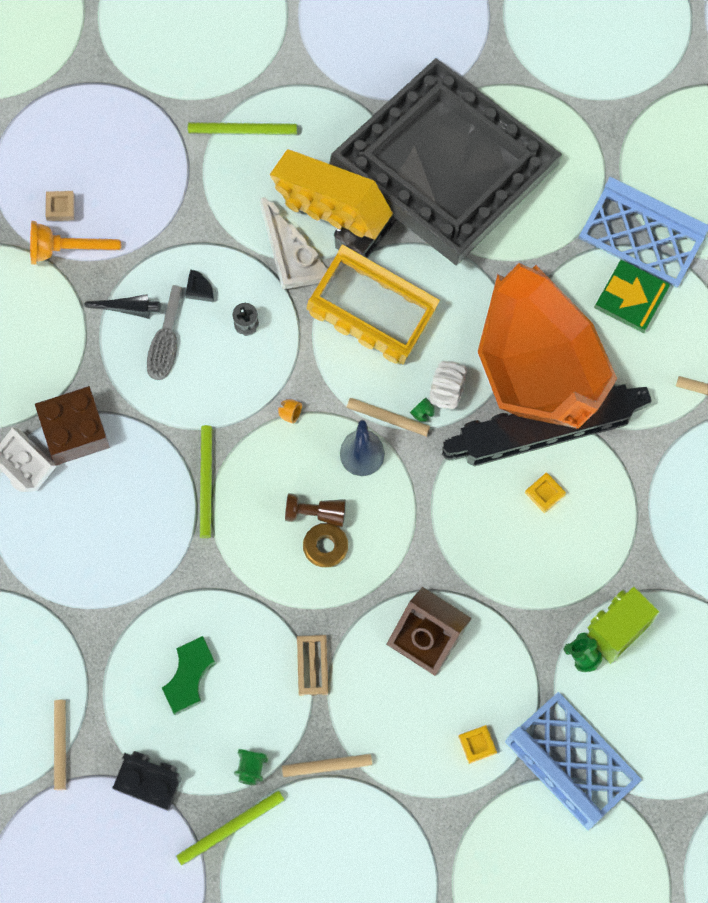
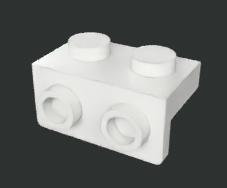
(23, 462)

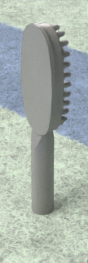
(164, 344)

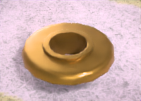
(320, 532)

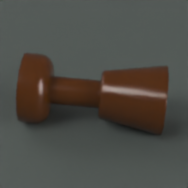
(327, 511)

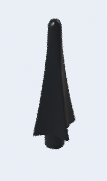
(136, 305)

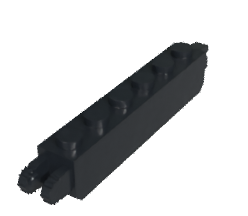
(514, 435)

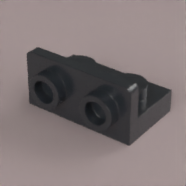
(147, 781)

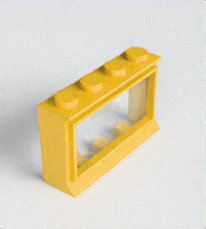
(372, 305)

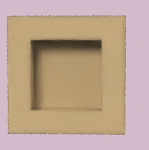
(60, 206)

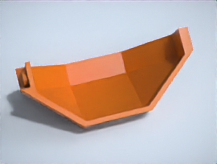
(542, 351)

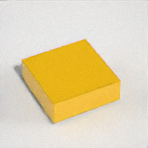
(545, 492)
(477, 744)

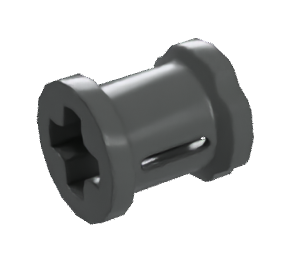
(250, 313)

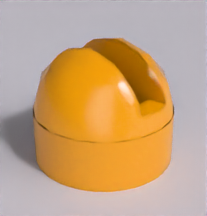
(290, 411)

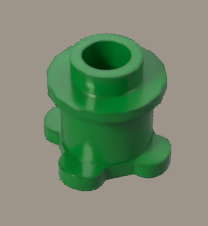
(584, 653)
(250, 766)

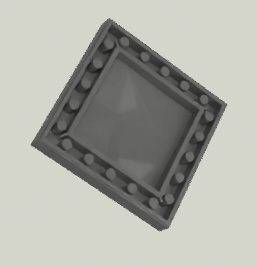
(447, 160)

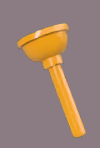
(44, 243)

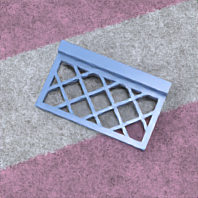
(654, 210)
(550, 771)

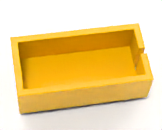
(331, 194)

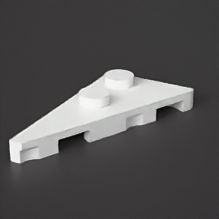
(294, 259)

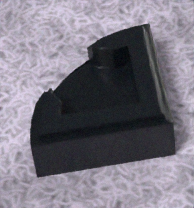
(198, 287)

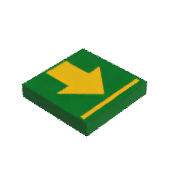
(632, 296)

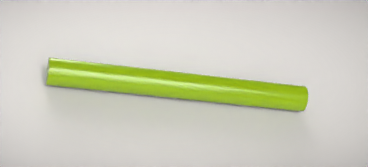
(242, 128)
(206, 481)
(229, 828)

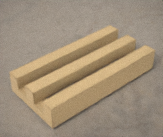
(313, 691)

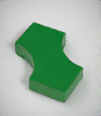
(183, 688)

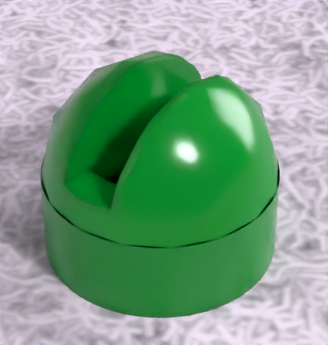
(423, 410)

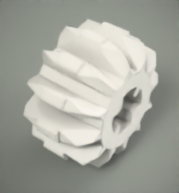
(448, 384)

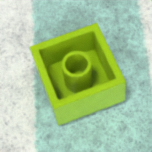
(623, 623)

